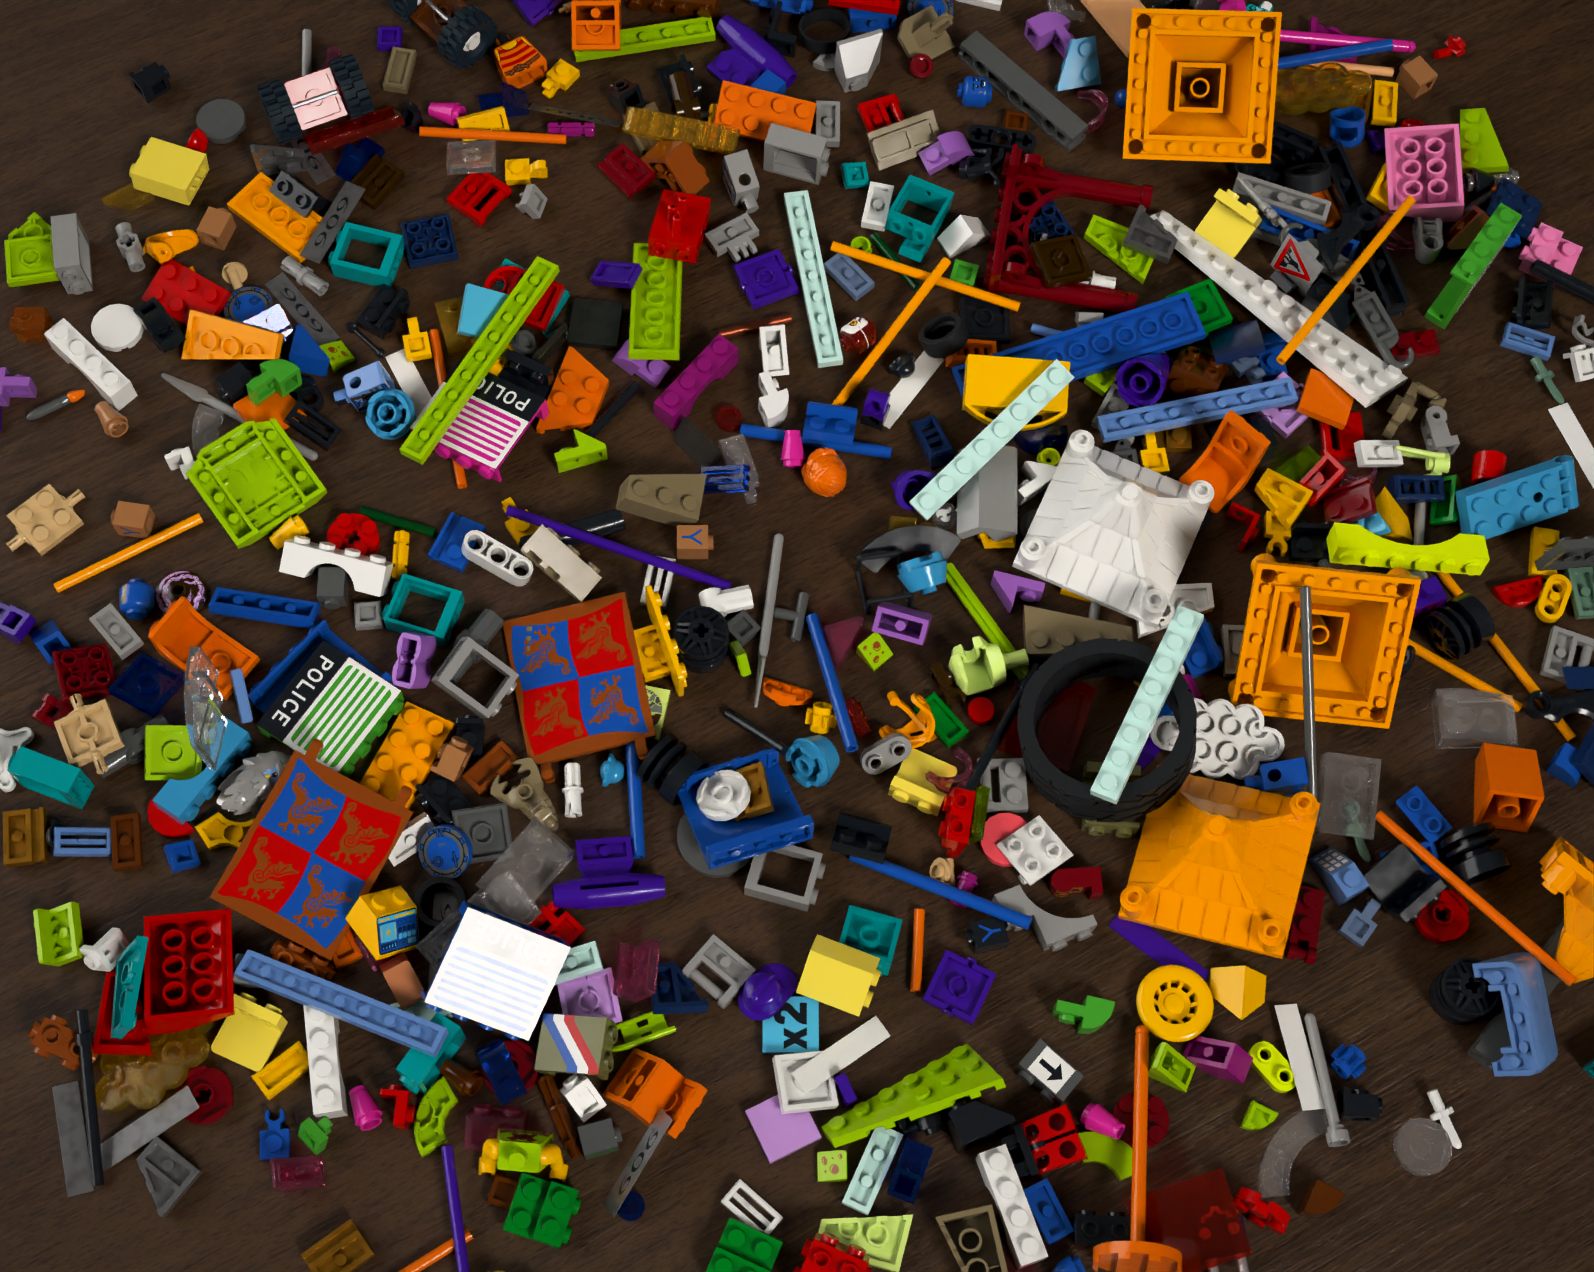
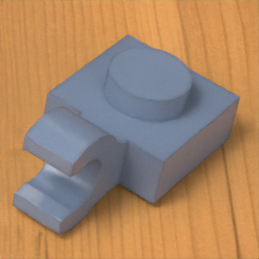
(1249, 368)
(1359, 925)

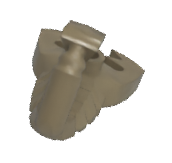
(1403, 407)
(528, 795)

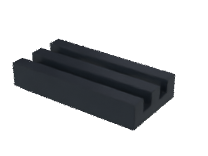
(313, 426)

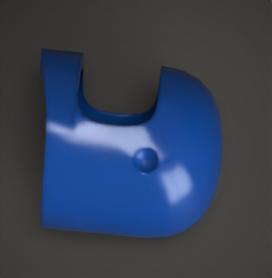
(1348, 125)

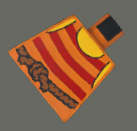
(518, 61)

